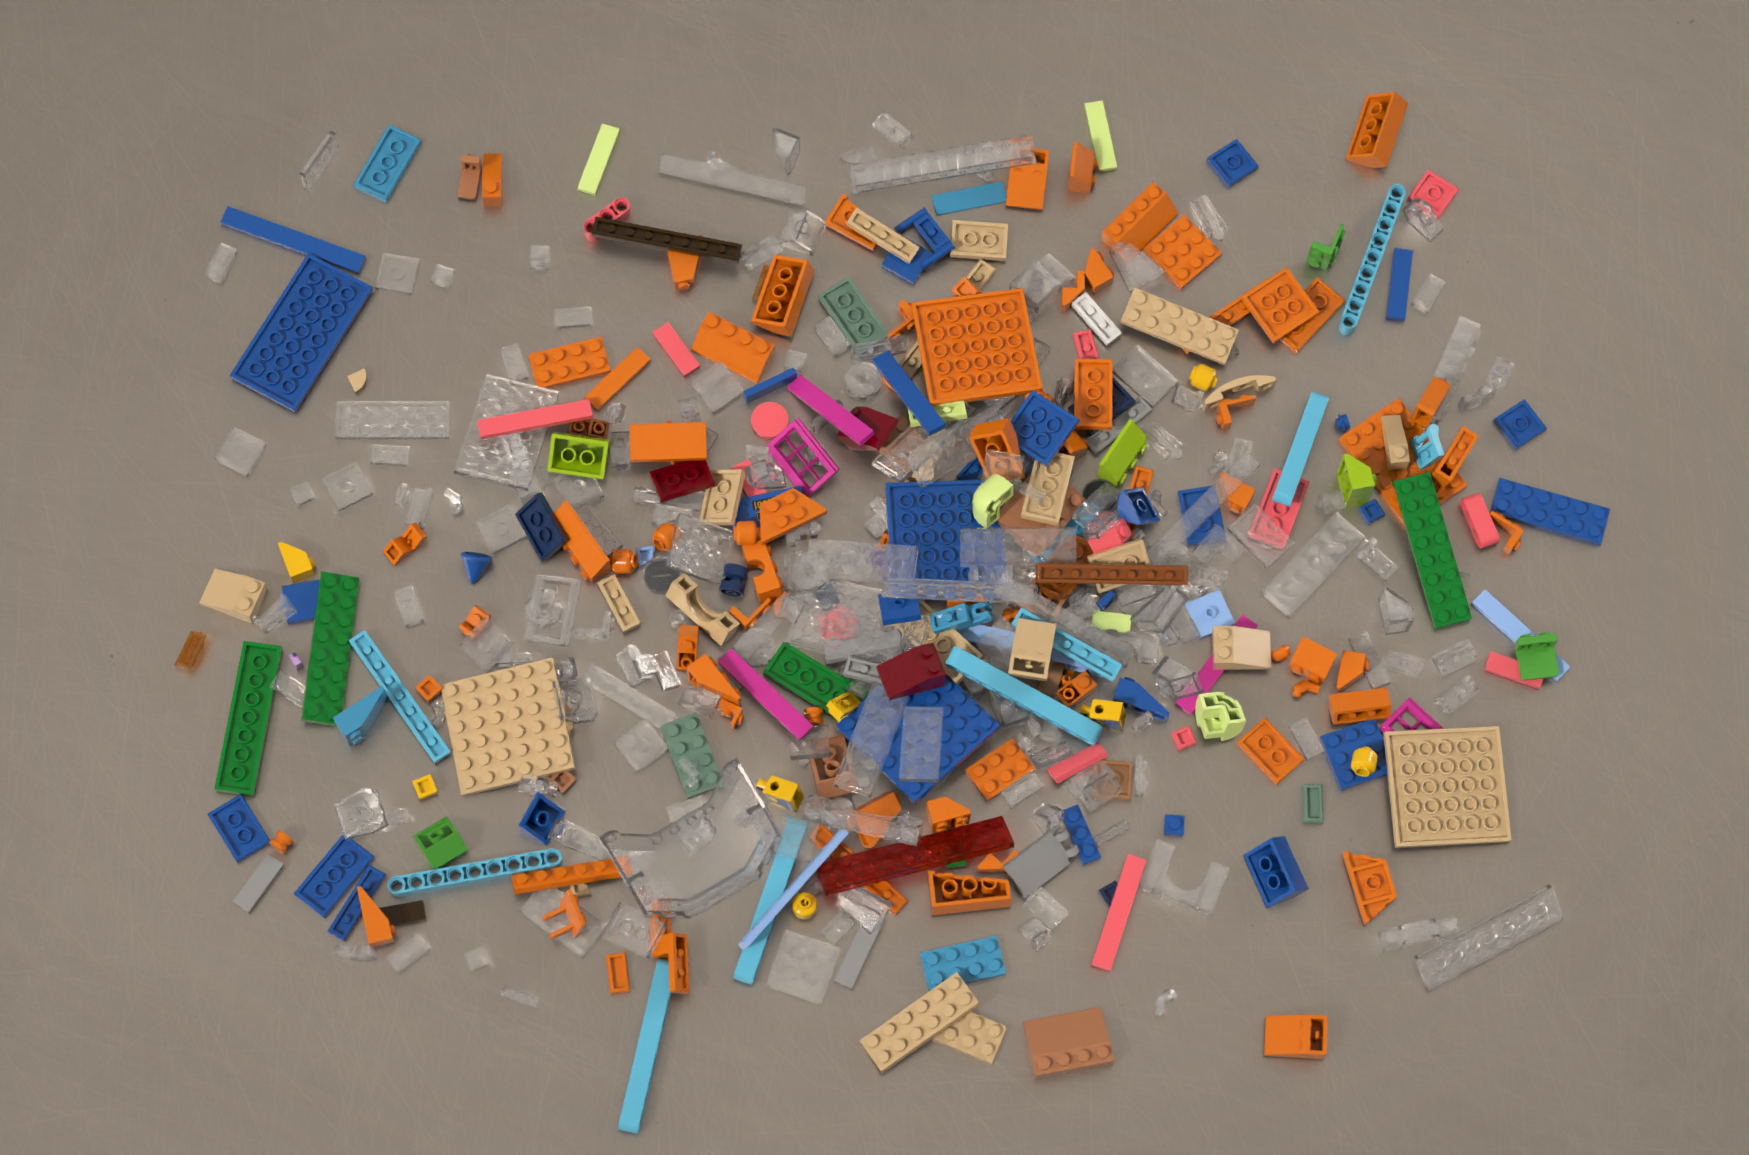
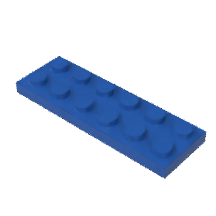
(1550, 511)

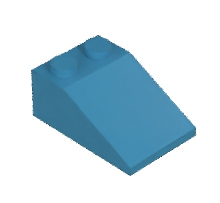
(359, 718)

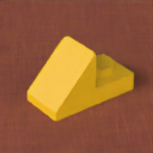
(843, 705)

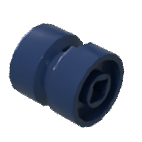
(734, 578)

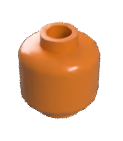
(746, 533)
(663, 536)
(623, 561)

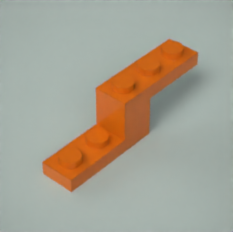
(1453, 458)
(675, 948)

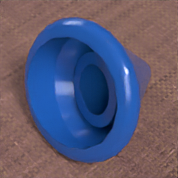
(475, 564)

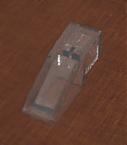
(1095, 505)

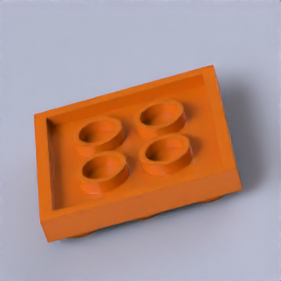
(1182, 252)
(1279, 305)

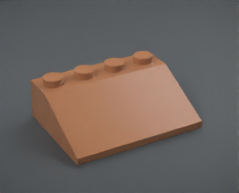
(1011, 510)
(1068, 1043)

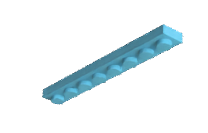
(400, 697)

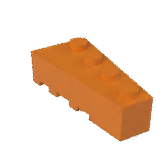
(966, 893)

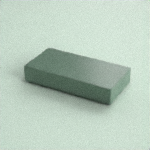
(1312, 803)

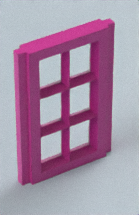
(816, 448)
(1417, 711)

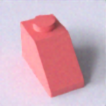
(1113, 537)

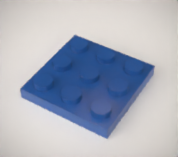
(1042, 428)
(1340, 748)

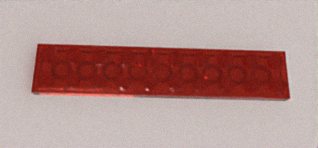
(905, 859)

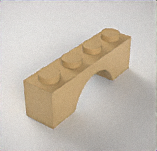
(685, 596)

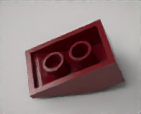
(879, 422)
(912, 672)

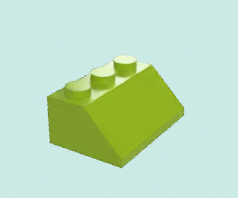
(1123, 454)
(578, 455)
(1355, 481)

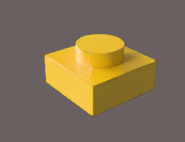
(425, 787)

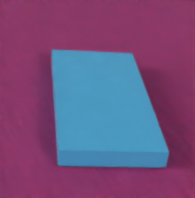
(387, 163)

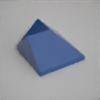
(1136, 507)

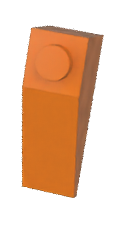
(492, 179)
(377, 925)

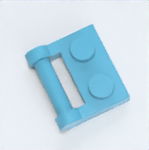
(1429, 452)

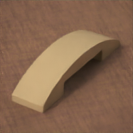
(1260, 382)

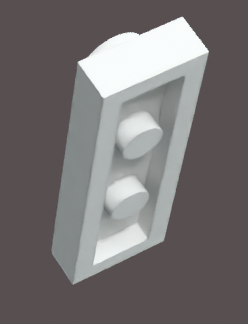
(1096, 319)

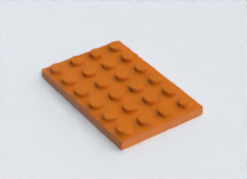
(1367, 445)

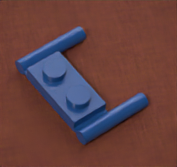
(930, 232)

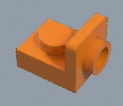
(965, 287)
(473, 619)
(729, 709)

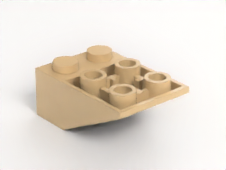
(1032, 649)

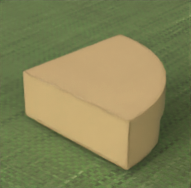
(357, 380)
(580, 890)

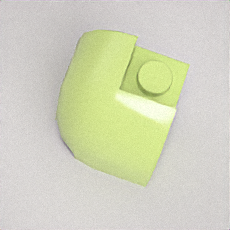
(989, 499)
(1219, 716)

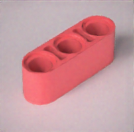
(609, 211)
(1479, 520)

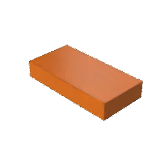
(618, 973)

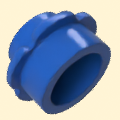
(1342, 422)

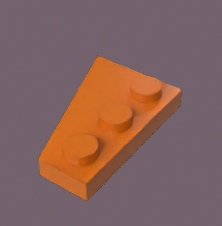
(838, 219)

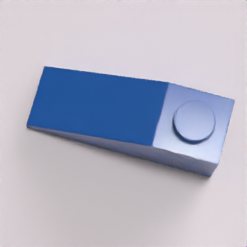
(1138, 699)

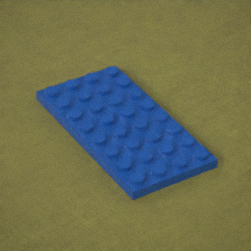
(301, 332)

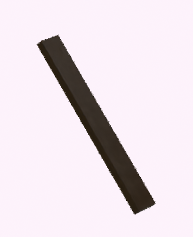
(667, 240)

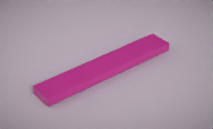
(831, 410)
(1207, 675)
(765, 694)

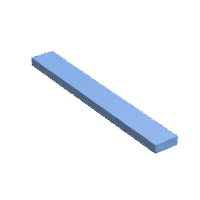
(792, 889)

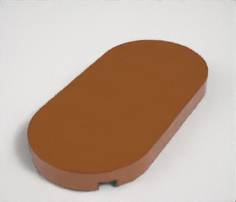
(1064, 590)

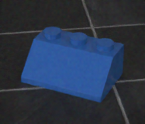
(1275, 871)

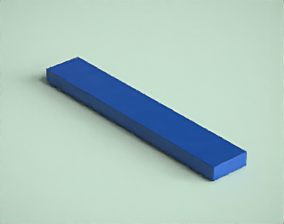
(909, 393)

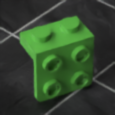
(1322, 255)
(1537, 656)

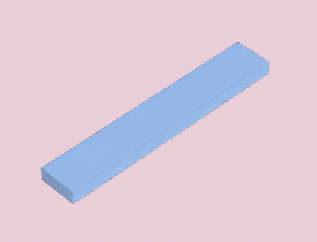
(1508, 623)

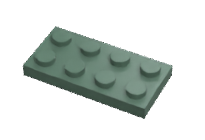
(852, 313)
(687, 739)

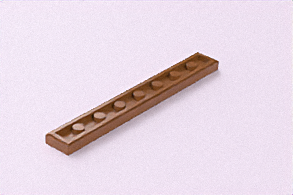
(1111, 573)

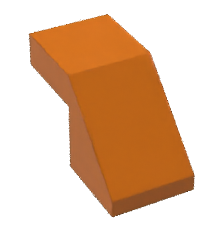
(1071, 294)
(403, 546)
(992, 865)

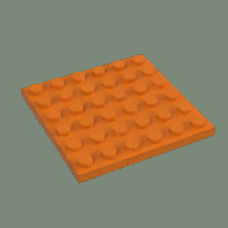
(976, 347)

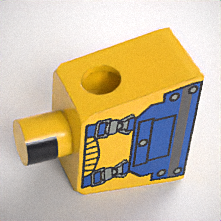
(1106, 713)
(781, 792)

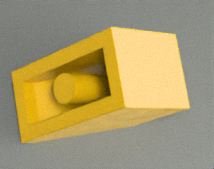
(297, 562)

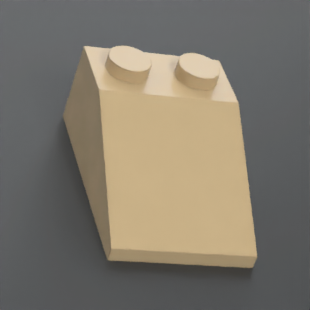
(234, 594)
(1240, 648)

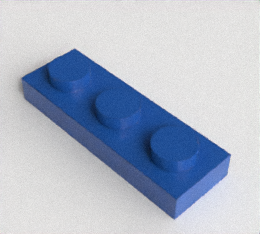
(1080, 835)

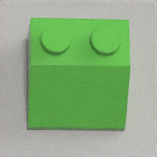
(440, 843)

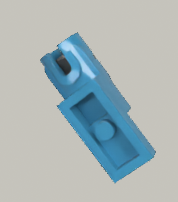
(961, 617)

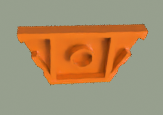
(786, 514)
(1370, 884)

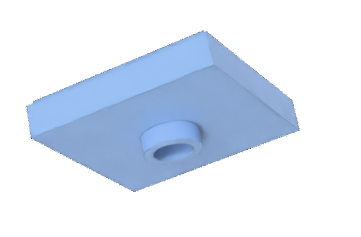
(1209, 612)

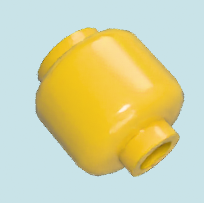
(1203, 377)
(1364, 761)
(806, 911)

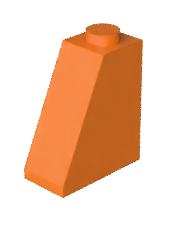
(683, 269)
(1430, 401)
(884, 804)

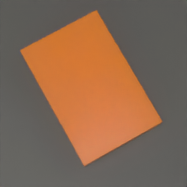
(1270, 751)

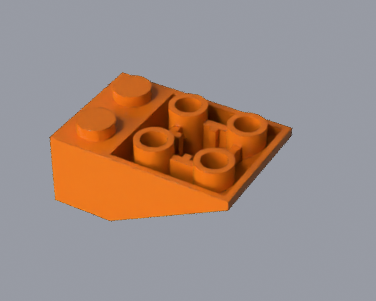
(1028, 183)
(705, 675)
(1296, 1036)

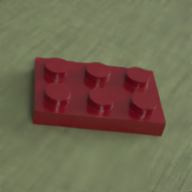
(681, 479)

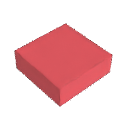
(1184, 738)

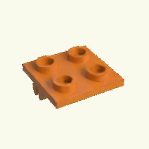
(577, 919)

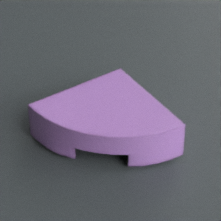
(296, 661)

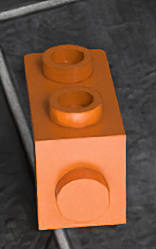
(906, 311)
(1223, 416)
(1511, 528)
(746, 623)

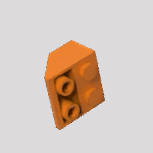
(946, 814)

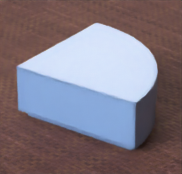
(645, 554)

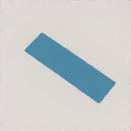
(969, 198)

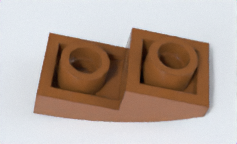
(590, 428)

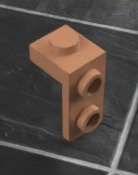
(470, 176)

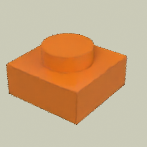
(428, 688)

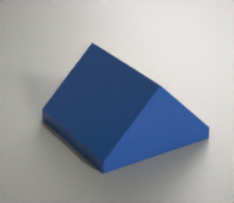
(540, 818)

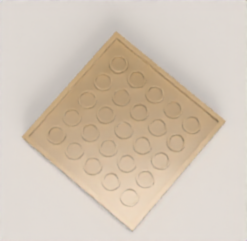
(506, 727)
(1447, 787)

